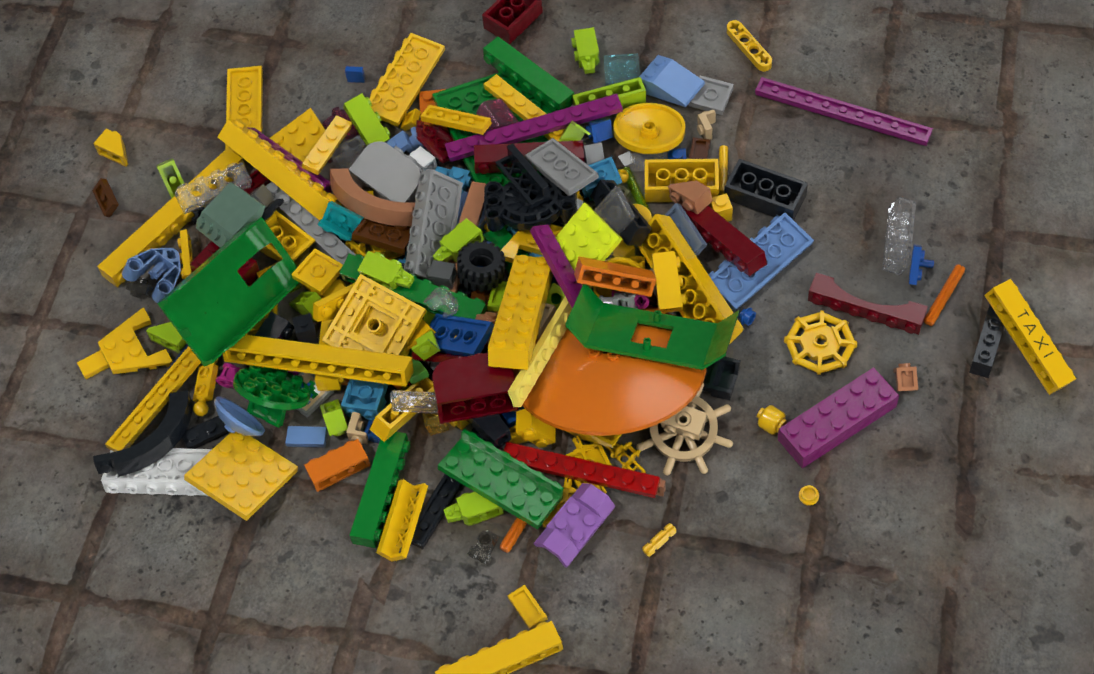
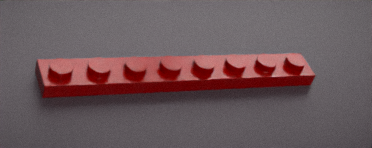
(585, 470)

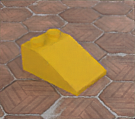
(289, 235)

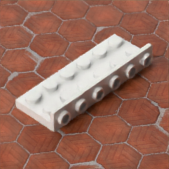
(161, 477)

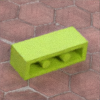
(366, 120)

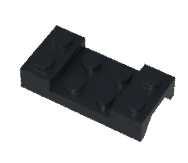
(721, 377)

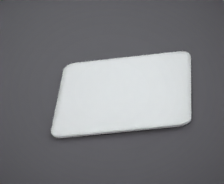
(625, 158)

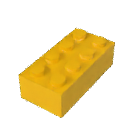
(663, 172)

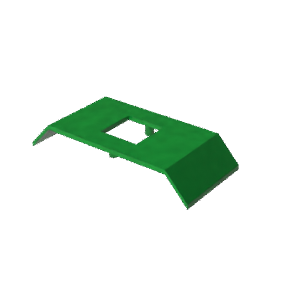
(612, 328)

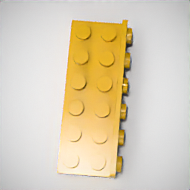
(405, 78)

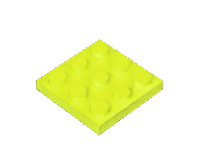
(587, 237)

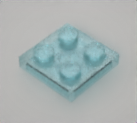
(621, 68)

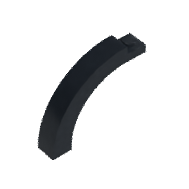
(155, 445)

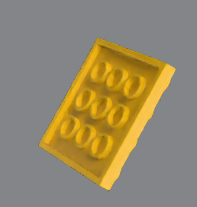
(241, 474)

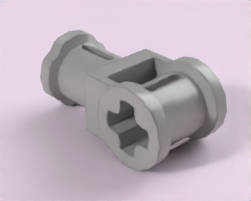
(621, 299)

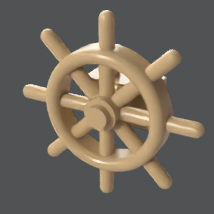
(688, 425)

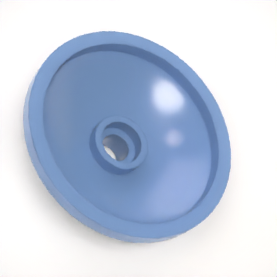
(237, 418)

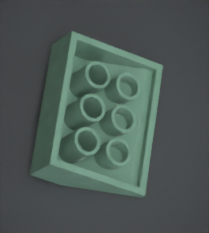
(228, 214)

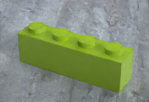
(629, 93)

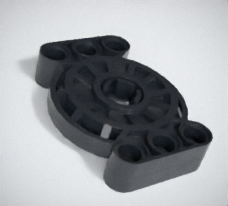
(507, 207)

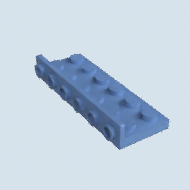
(782, 244)

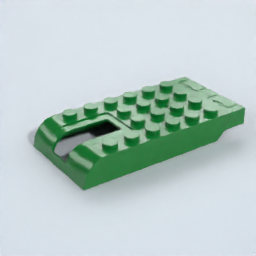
(215, 303)

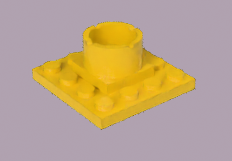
(371, 307)

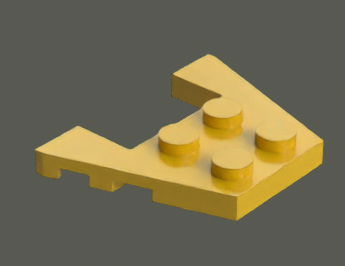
(524, 240)
(124, 350)

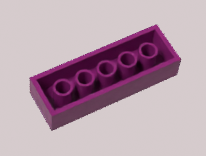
(838, 417)

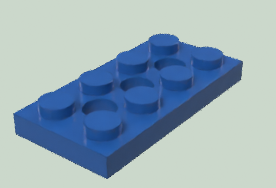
(463, 328)

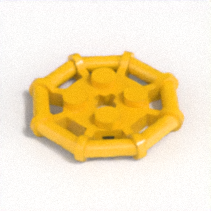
(817, 351)

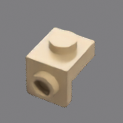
(705, 120)

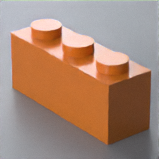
(337, 465)

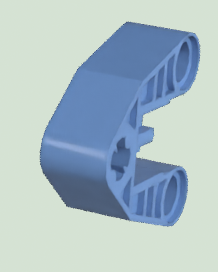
(165, 261)

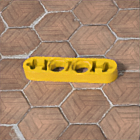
(745, 47)

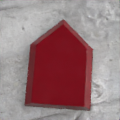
(434, 140)

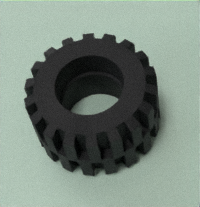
(481, 255)

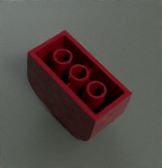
(471, 388)

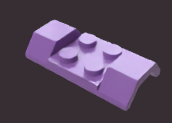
(575, 523)

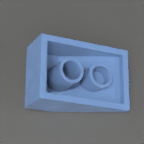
(670, 81)

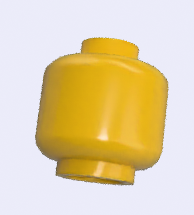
(771, 419)

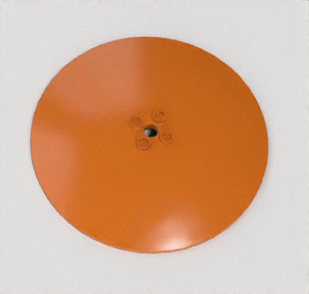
(610, 391)

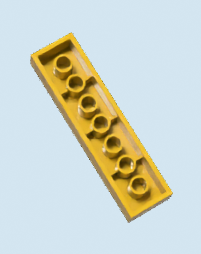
(701, 295)
(520, 313)

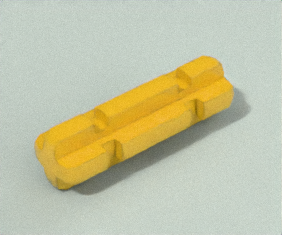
(659, 539)

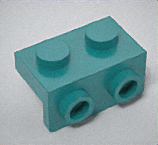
(340, 221)

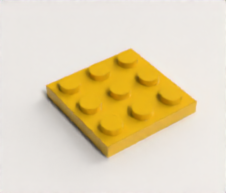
(300, 135)

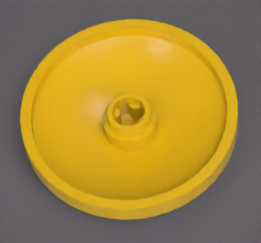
(649, 128)

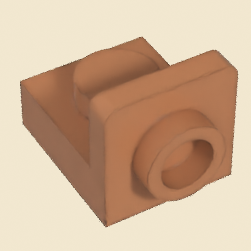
(906, 377)

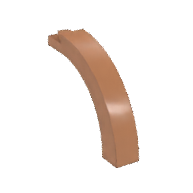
(368, 205)

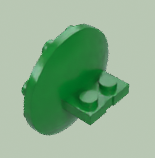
(271, 392)

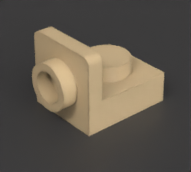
(355, 429)

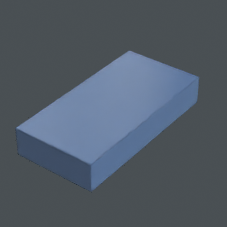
(306, 436)

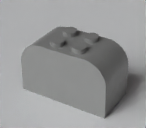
(388, 171)

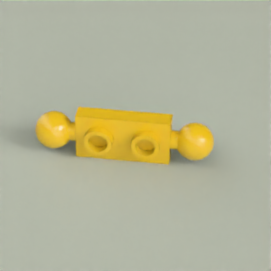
(204, 388)

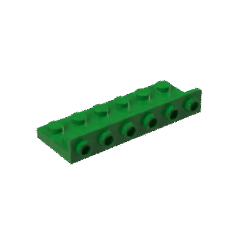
(502, 479)

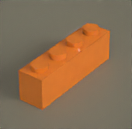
(615, 276)

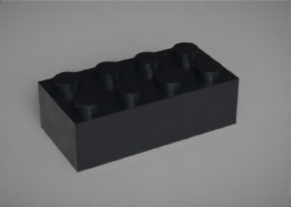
(765, 190)

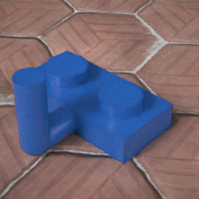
(916, 261)

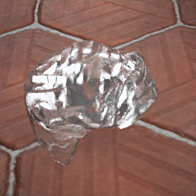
(442, 299)

